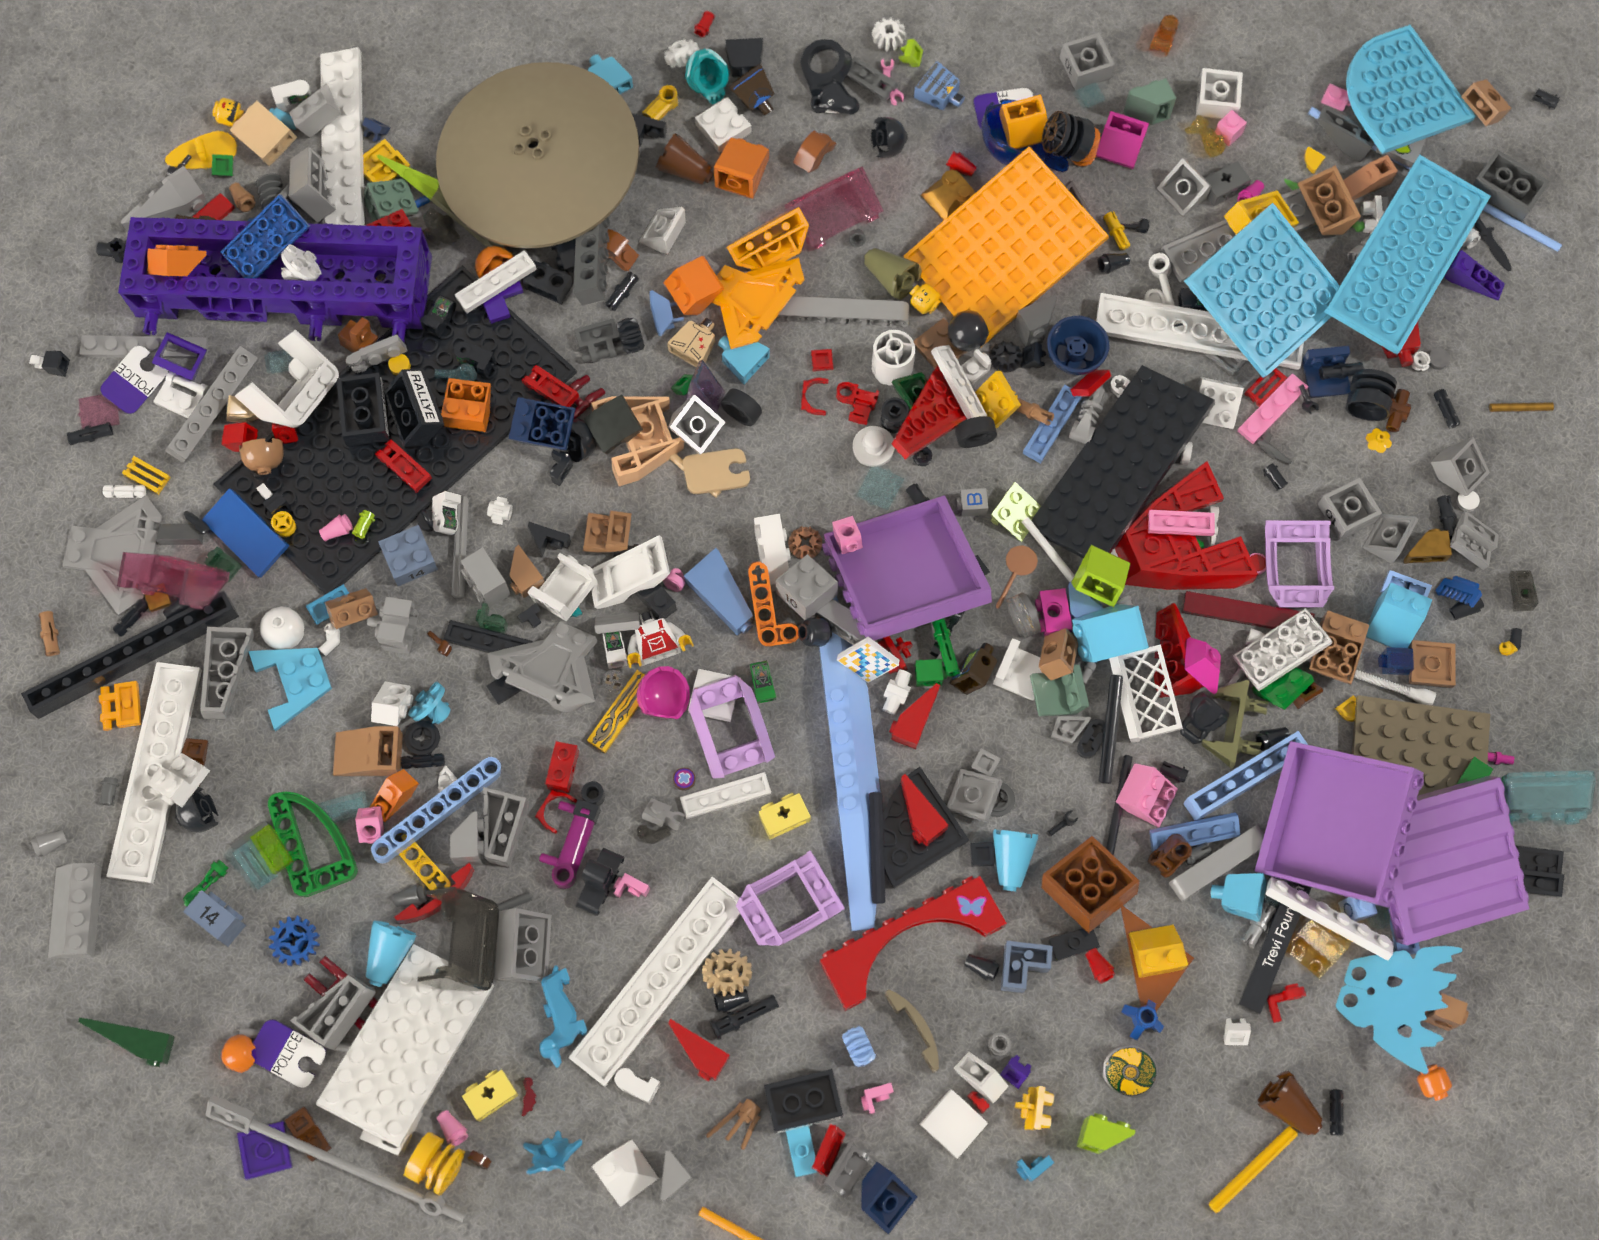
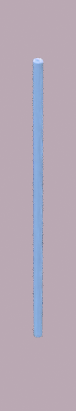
(1491, 210)

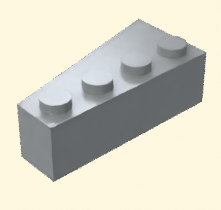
(223, 666)

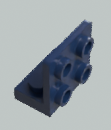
(1325, 357)

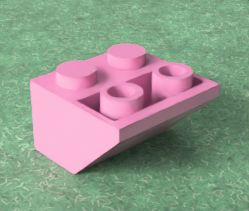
(1147, 794)

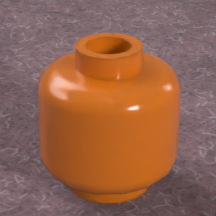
(1435, 1082)

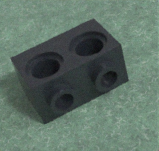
(545, 286)

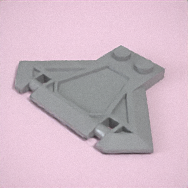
(101, 550)
(549, 666)

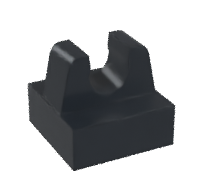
(1032, 356)
(530, 615)

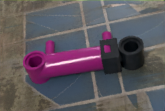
(584, 819)

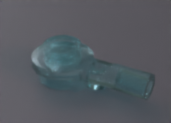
(463, 372)

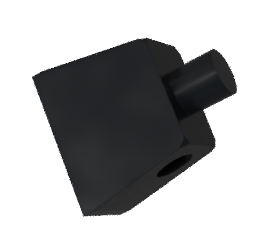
(743, 54)

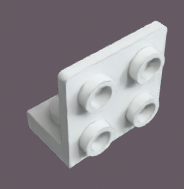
(1227, 401)
(1016, 671)

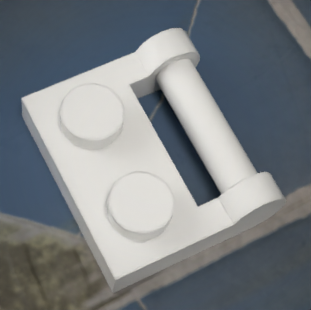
(177, 400)

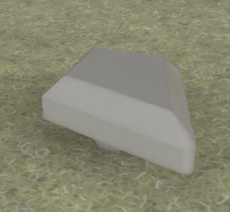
(1069, 728)

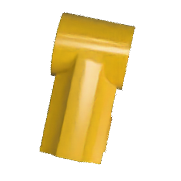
(660, 106)

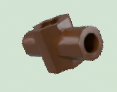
(1399, 411)

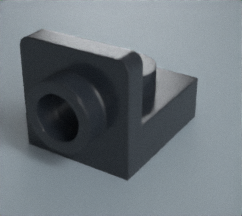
(560, 470)

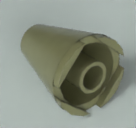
(893, 271)

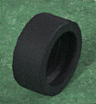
(741, 407)
(975, 432)

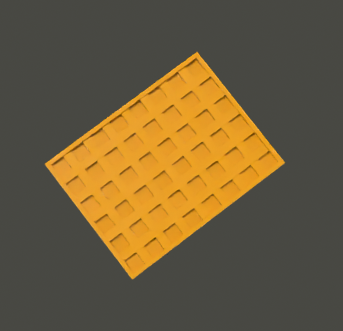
(1007, 243)

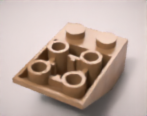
(1342, 656)
(368, 751)

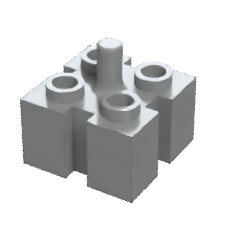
(396, 626)

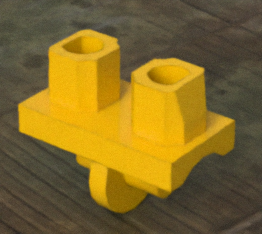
(1032, 1108)

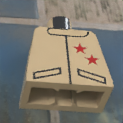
(693, 342)

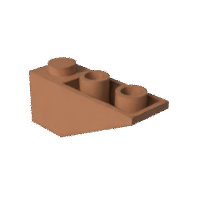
(1371, 177)

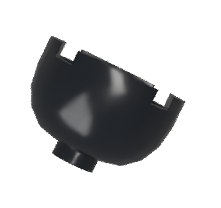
(888, 133)
(580, 440)
(194, 810)

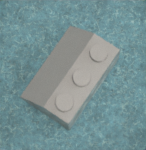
(522, 946)

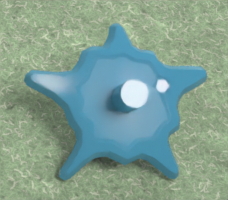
(551, 1153)

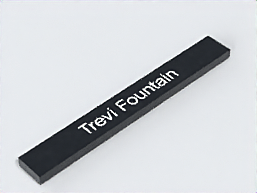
(1271, 955)

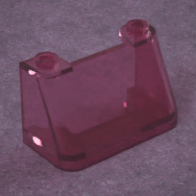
(837, 206)

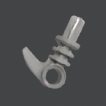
(1084, 426)

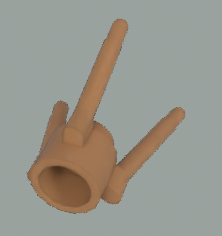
(747, 1112)

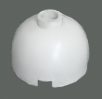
(282, 628)

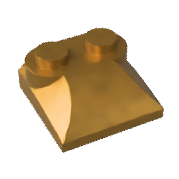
(948, 194)

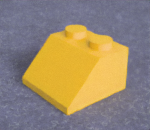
(1158, 951)

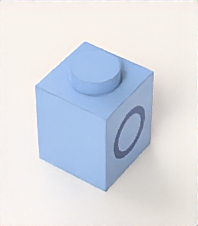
(1357, 909)

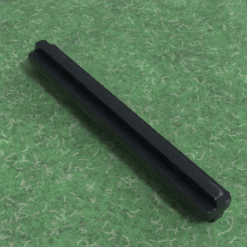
(1110, 729)
(877, 847)

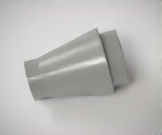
(48, 842)

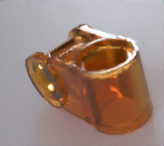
(1165, 37)

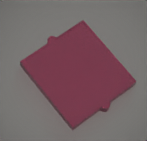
(97, 411)

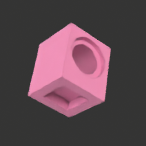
(847, 535)
(373, 817)

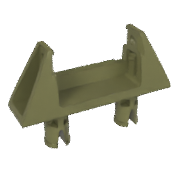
(1233, 743)

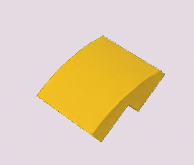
(375, 169)

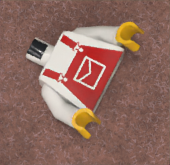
(655, 641)

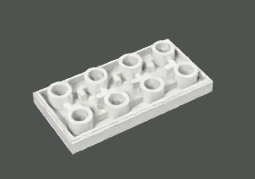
(1282, 649)

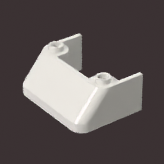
(314, 379)

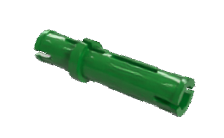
(942, 636)

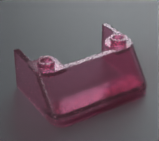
(174, 576)

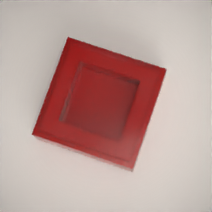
(822, 360)

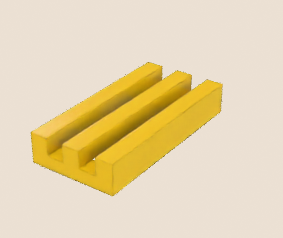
(131, 466)

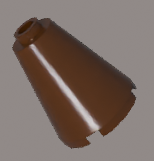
(684, 162)
(1290, 1104)

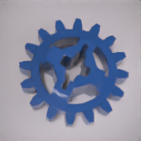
(296, 950)

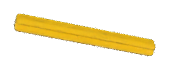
(1252, 1169)

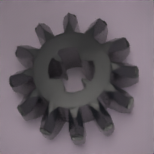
(630, 335)

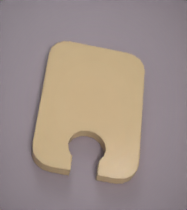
(711, 471)

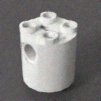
(892, 356)

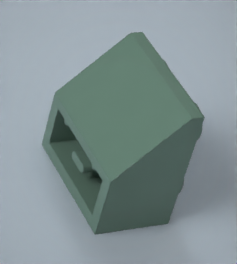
(1151, 102)

